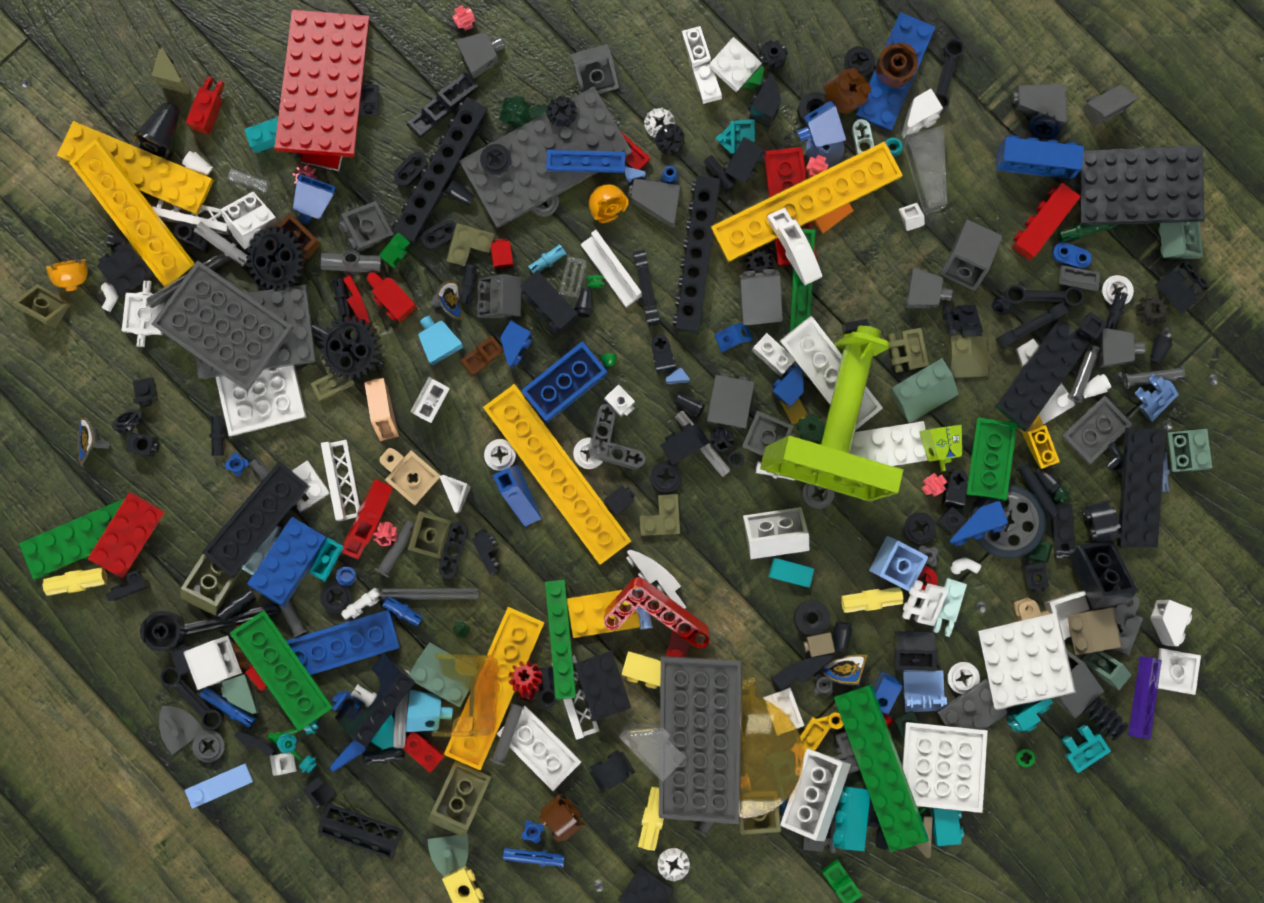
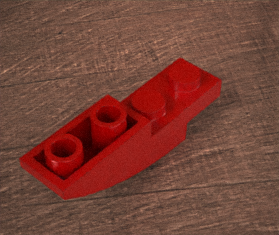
(367, 518)

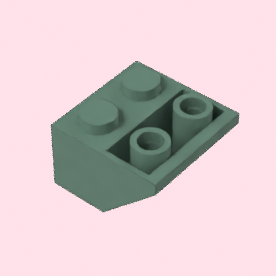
(1189, 450)

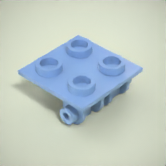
(924, 691)

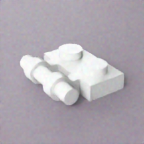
(930, 604)
(355, 609)

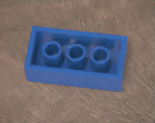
(1039, 157)
(564, 382)
(287, 562)

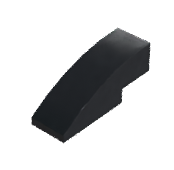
(800, 670)

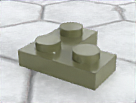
(463, 239)
(329, 384)
(666, 522)

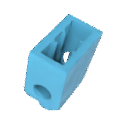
(438, 340)
(425, 711)

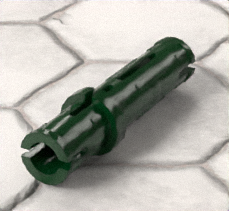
(1079, 231)

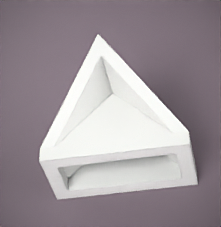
(456, 491)

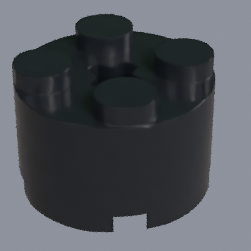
(1102, 521)
(151, 631)
(612, 771)

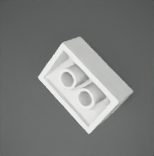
(776, 533)

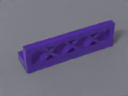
(1145, 697)

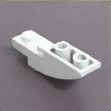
(699, 60)
(796, 245)
(653, 571)

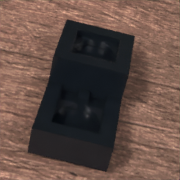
(251, 739)

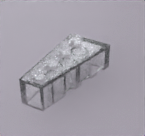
(927, 162)

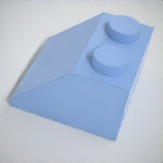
(898, 563)

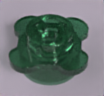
(1061, 495)

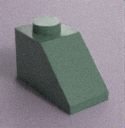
(1107, 668)
(241, 693)

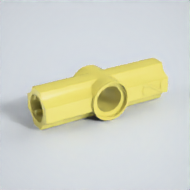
(75, 581)
(872, 599)
(651, 821)

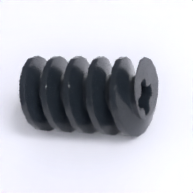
(1106, 718)

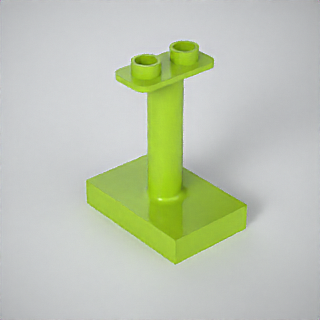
(831, 462)

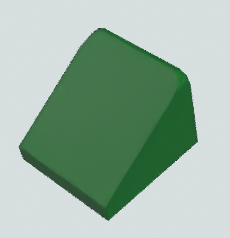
(755, 79)

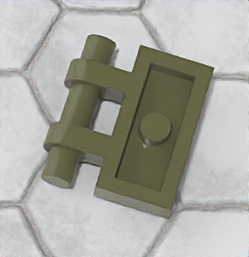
(914, 350)

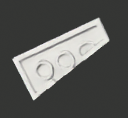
(1059, 401)

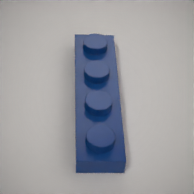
(585, 161)

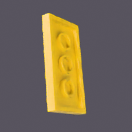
(588, 614)

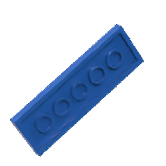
(885, 101)
(346, 642)

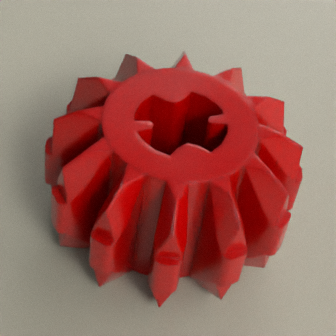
(531, 671)

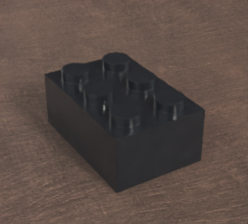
(548, 303)
(1103, 574)
(601, 686)

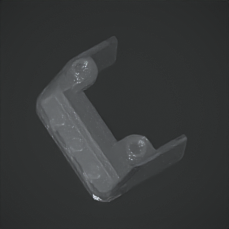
(653, 748)

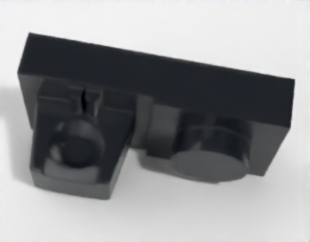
(135, 584)

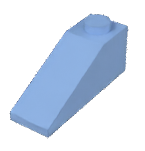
(219, 785)

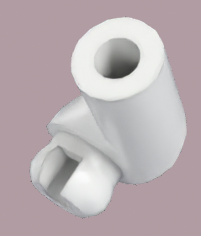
(110, 294)
(965, 563)

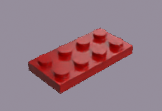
(126, 535)

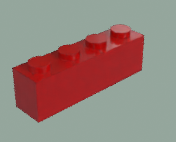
(1045, 221)

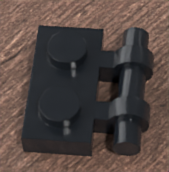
(968, 320)

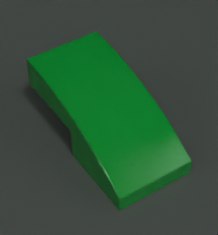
(841, 882)

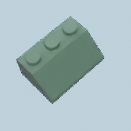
(1181, 240)
(924, 391)
(441, 676)

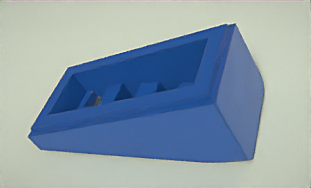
(351, 752)

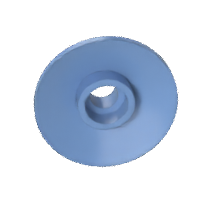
(832, 155)

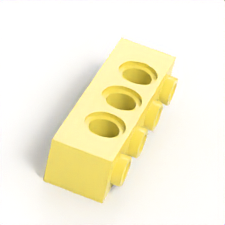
(459, 878)

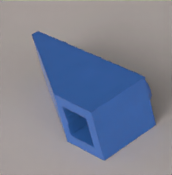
(517, 494)
(984, 520)

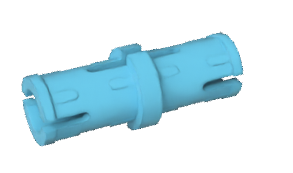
(547, 259)

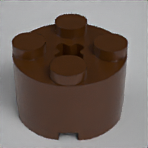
(897, 54)
(847, 90)
(561, 818)

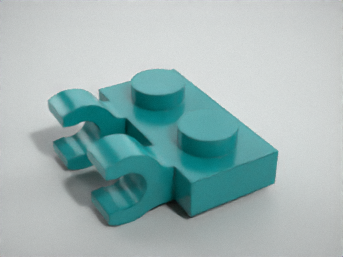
(1086, 753)

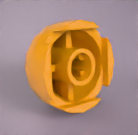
(607, 202)
(68, 274)

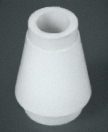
(197, 163)
(1097, 386)

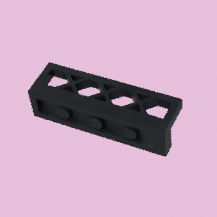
(372, 842)

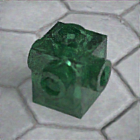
(515, 111)
(817, 425)

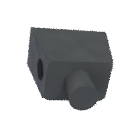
(479, 52)
(925, 290)
(1117, 348)

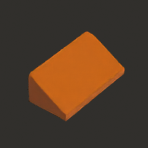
(829, 220)

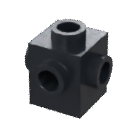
(771, 61)

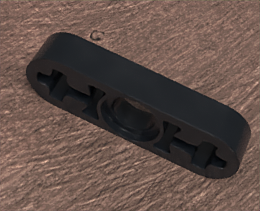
(454, 566)

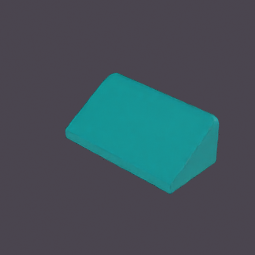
(326, 559)

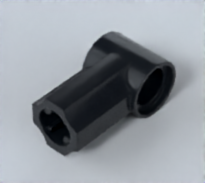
(547, 685)

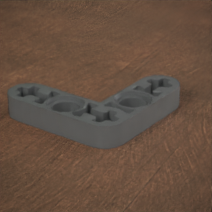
(607, 447)

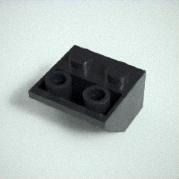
(767, 103)
(1182, 286)
(914, 651)

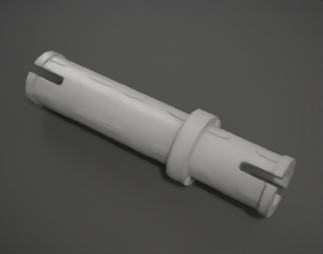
(221, 243)

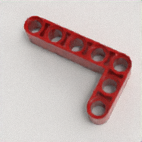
(658, 610)

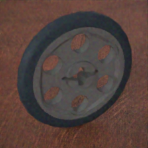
(1027, 540)

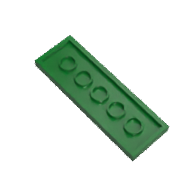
(67, 542)
(281, 671)

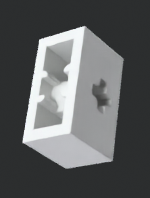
(773, 354)
(430, 399)

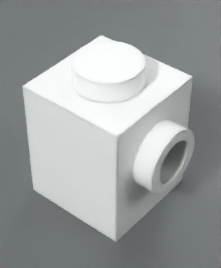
(620, 401)

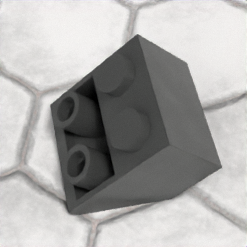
(499, 297)

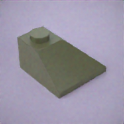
(967, 356)

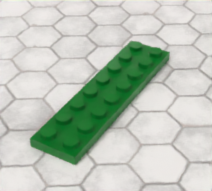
(881, 768)

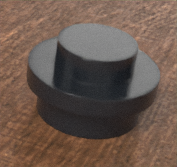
(1001, 305)

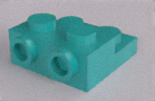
(1026, 715)

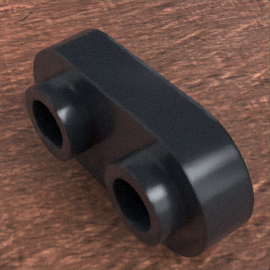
(408, 168)
(439, 233)

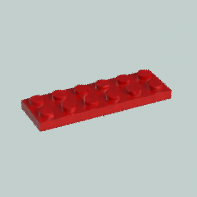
(784, 170)

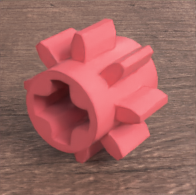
(463, 18)
(816, 165)
(306, 170)
(934, 485)
(385, 533)

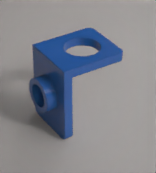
(732, 336)
(339, 699)

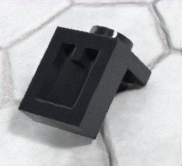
(370, 100)
(852, 326)
(145, 392)

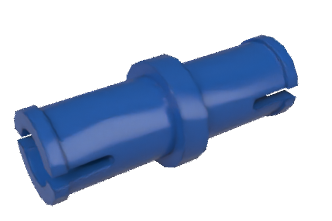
(402, 611)

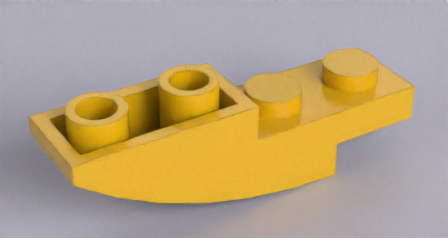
(1040, 444)

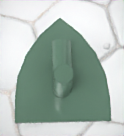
(449, 853)

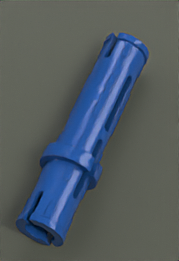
(232, 710)
(542, 858)

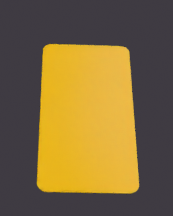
(795, 412)

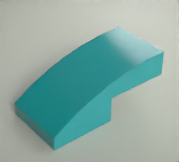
(791, 572)

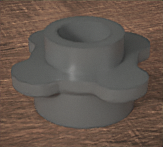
(932, 554)
(819, 688)

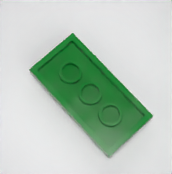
(991, 459)

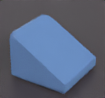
(631, 174)
(678, 376)

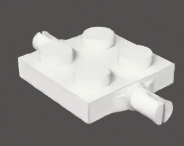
(139, 315)

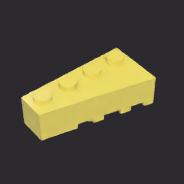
(642, 668)

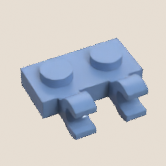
(1156, 402)

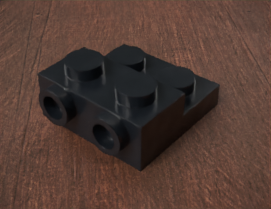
(124, 268)
(486, 545)

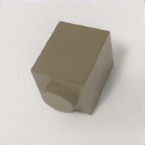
(819, 644)

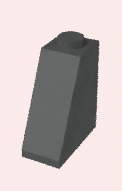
(1042, 99)
(656, 199)

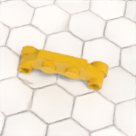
(817, 729)

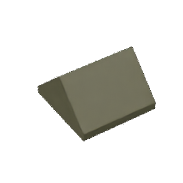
(167, 74)
(43, 305)
(429, 535)
(761, 824)

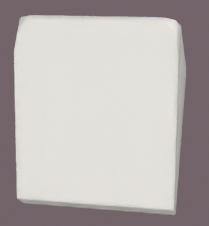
(912, 216)
(283, 763)

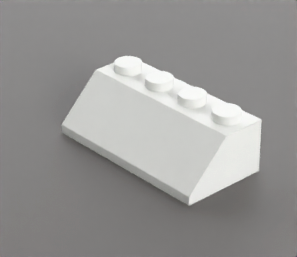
(815, 795)

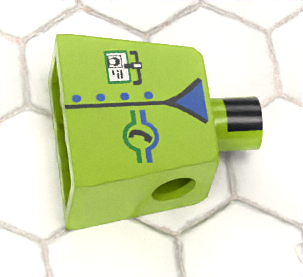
(942, 445)

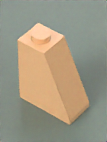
(381, 409)

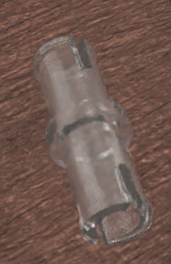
(248, 180)

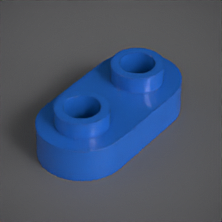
(1072, 255)

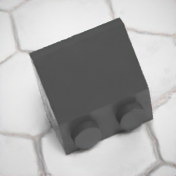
(595, 69)
(1108, 105)

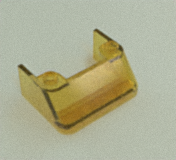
(483, 695)

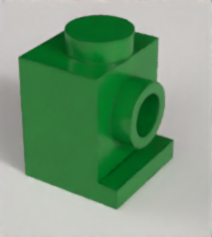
(395, 250)

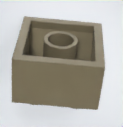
(1094, 631)

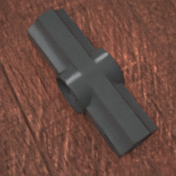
(350, 262)

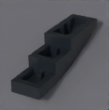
(442, 105)

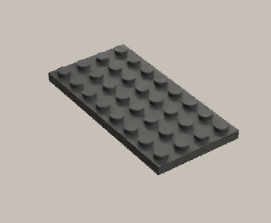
(527, 180)
(705, 724)

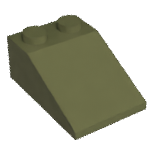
(207, 586)
(459, 799)

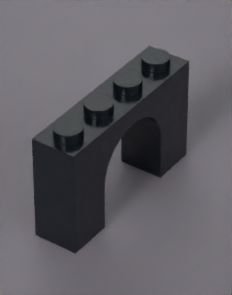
(394, 685)

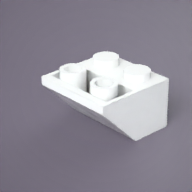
(922, 113)
(247, 218)
(1170, 621)
(212, 662)

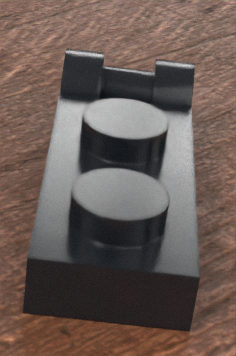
(1063, 532)

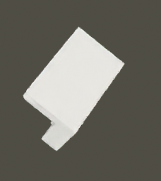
(1065, 606)

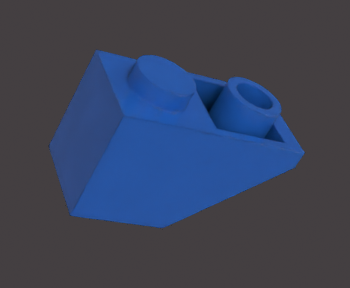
(514, 341)
(790, 387)

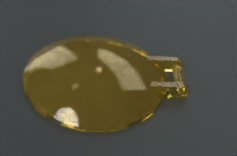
(769, 755)

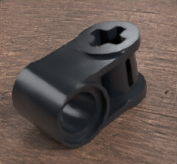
(192, 238)
(663, 357)
(955, 493)

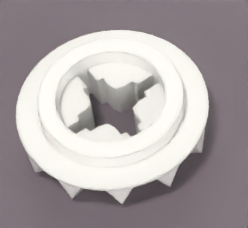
(659, 113)
(1117, 281)
(492, 449)
(580, 457)
(967, 669)
(682, 861)

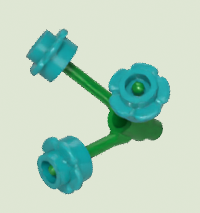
(286, 744)

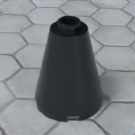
(158, 130)

